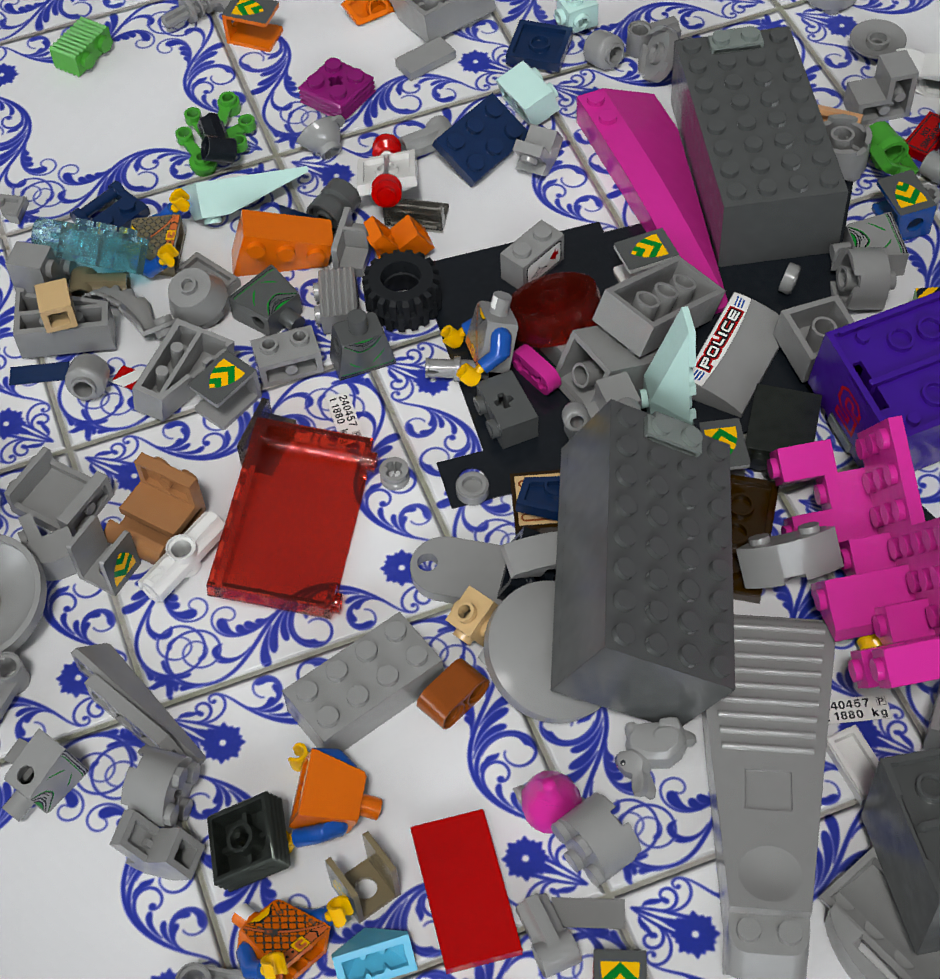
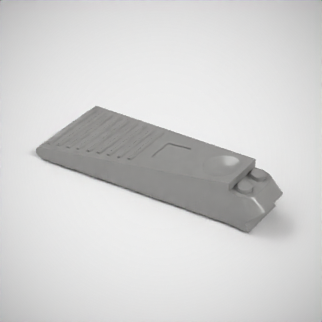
(767, 791)

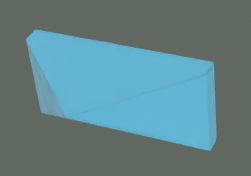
(375, 955)

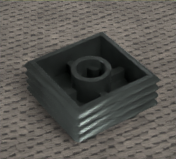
(248, 841)

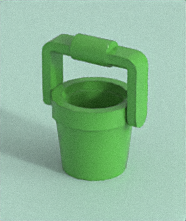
(890, 150)

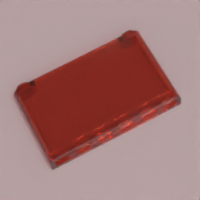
(292, 518)

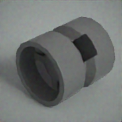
(333, 199)

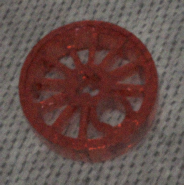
(553, 307)

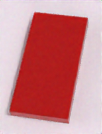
(465, 891)

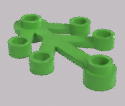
(228, 107)

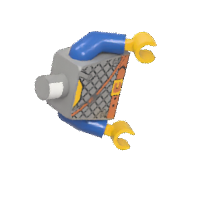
(489, 338)

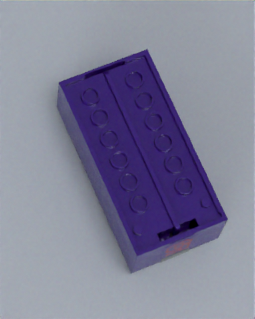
(884, 371)

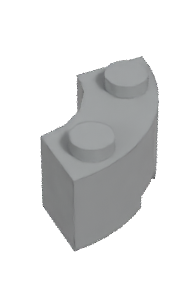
(778, 558)

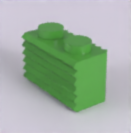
(81, 46)

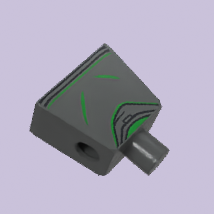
(267, 303)
(359, 345)

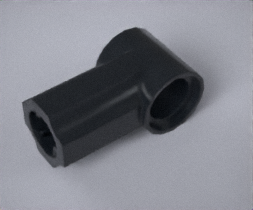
(215, 143)

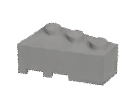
(94, 331)
(175, 363)

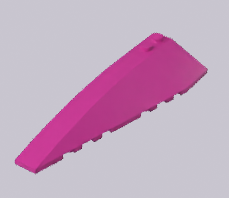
(650, 169)

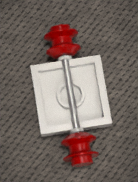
(387, 171)

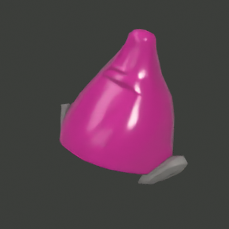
(547, 799)

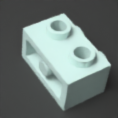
(528, 93)

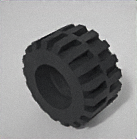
(402, 272)

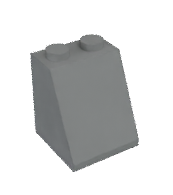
(593, 356)

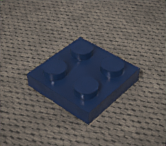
(539, 45)

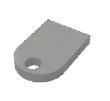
(458, 565)

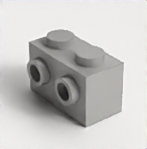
(287, 356)

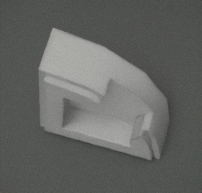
(13, 207)

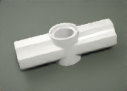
(171, 567)

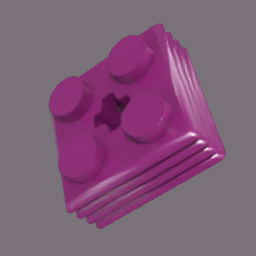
(336, 88)

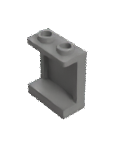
(57, 493)

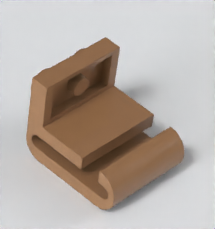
(158, 507)

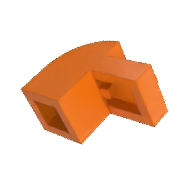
(403, 235)

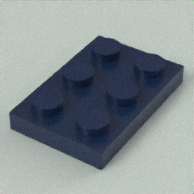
(480, 139)

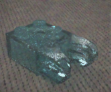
(93, 245)

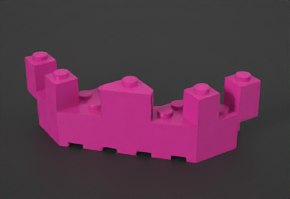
(885, 553)

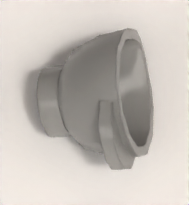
(323, 136)

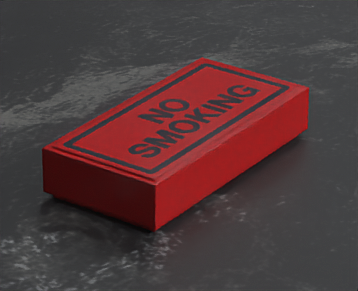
(925, 137)

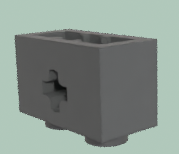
(506, 409)

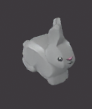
(652, 747)

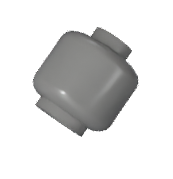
(603, 49)
(87, 376)

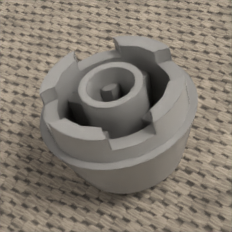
(197, 297)

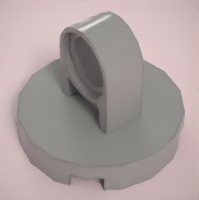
(657, 57)

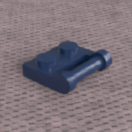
(119, 213)

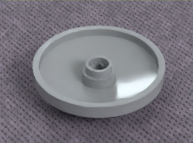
(21, 593)
(520, 655)

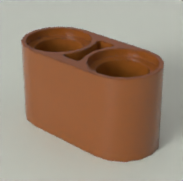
(452, 693)

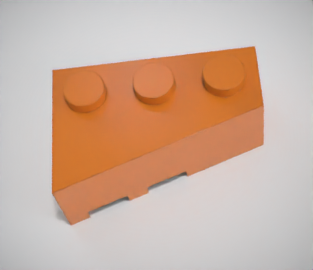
(280, 240)

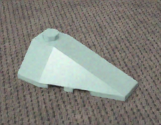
(224, 196)
(670, 376)

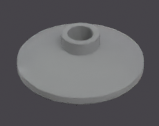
(877, 38)

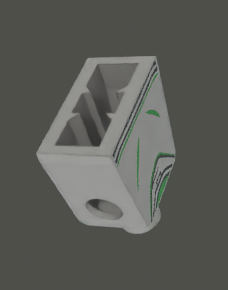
(876, 232)
(41, 776)

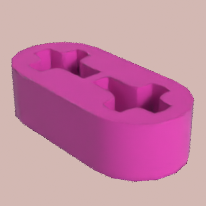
(536, 369)

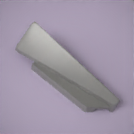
(130, 702)

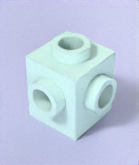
(577, 14)

